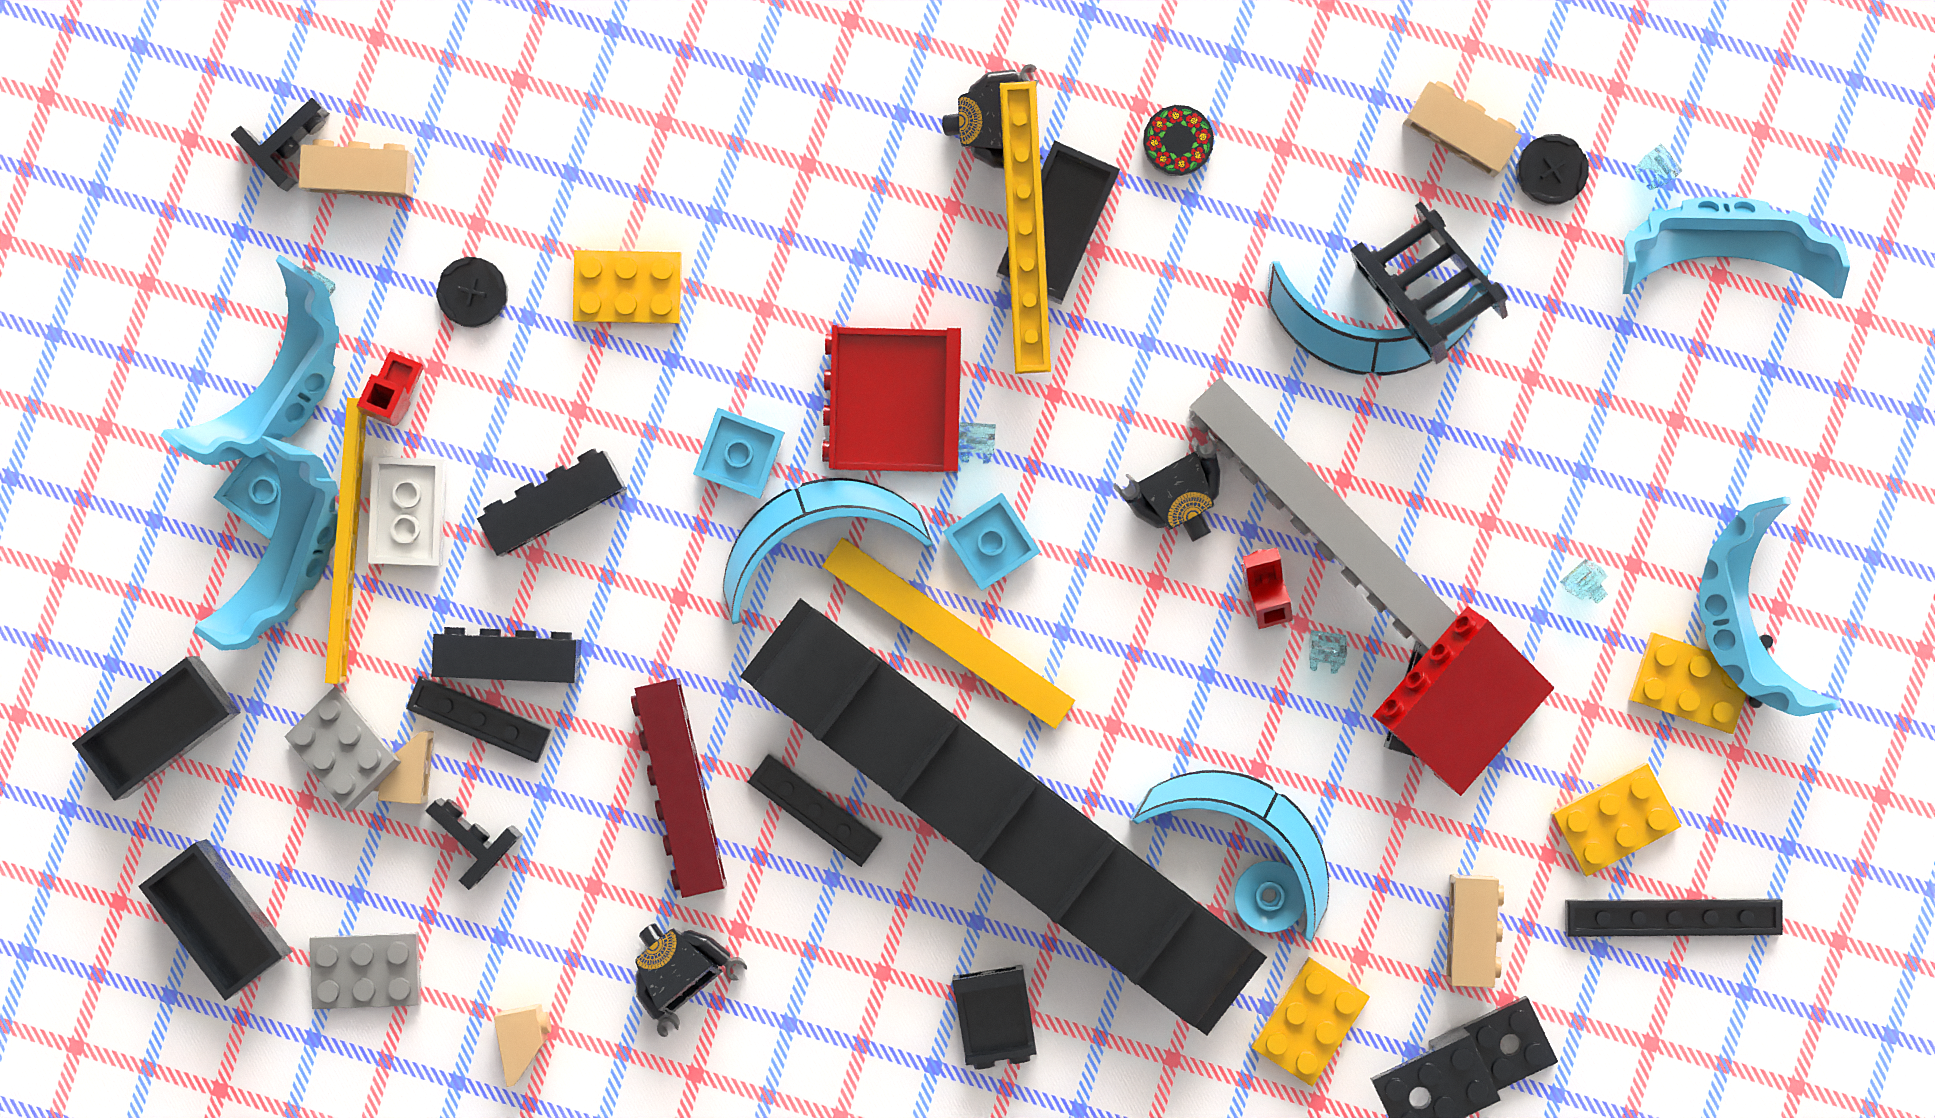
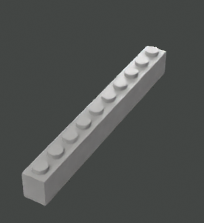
(1322, 514)

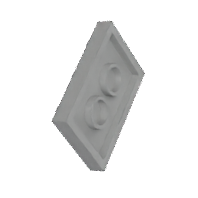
(342, 749)
(365, 970)

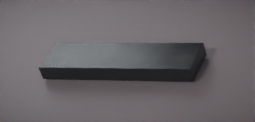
(478, 719)
(815, 810)

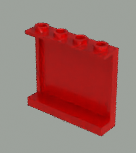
(893, 399)
(1464, 700)

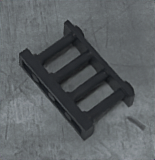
(1413, 312)

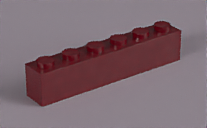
(680, 788)

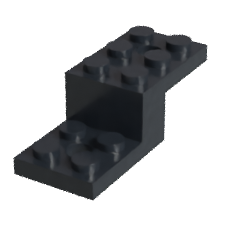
(1468, 1065)

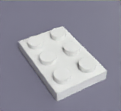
(406, 511)

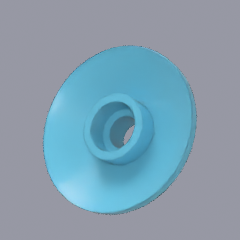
(1282, 910)

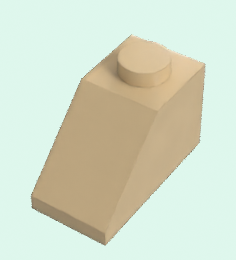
(411, 777)
(520, 1037)

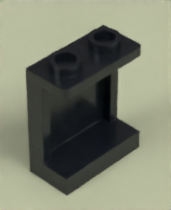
(994, 1016)

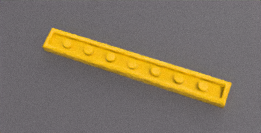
(1025, 227)
(346, 544)
(948, 633)

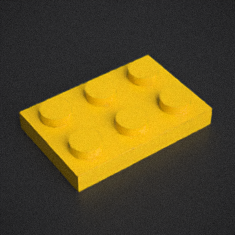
(627, 287)
(1687, 684)
(1616, 819)
(1310, 1021)

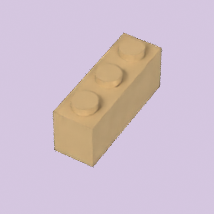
(1463, 128)
(357, 169)
(1474, 930)

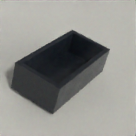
(1072, 201)
(156, 727)
(215, 919)

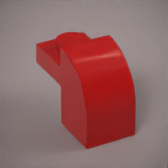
(389, 393)
(1266, 588)

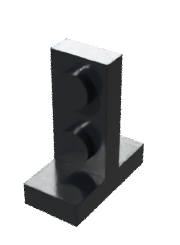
(282, 142)
(473, 838)

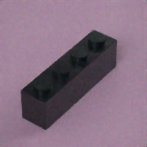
(551, 503)
(506, 656)

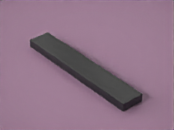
(1673, 917)

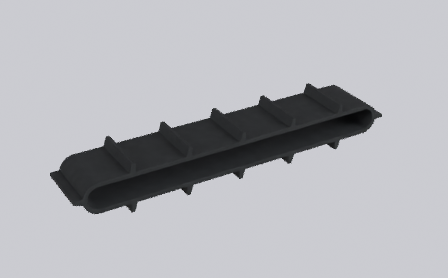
(1003, 817)

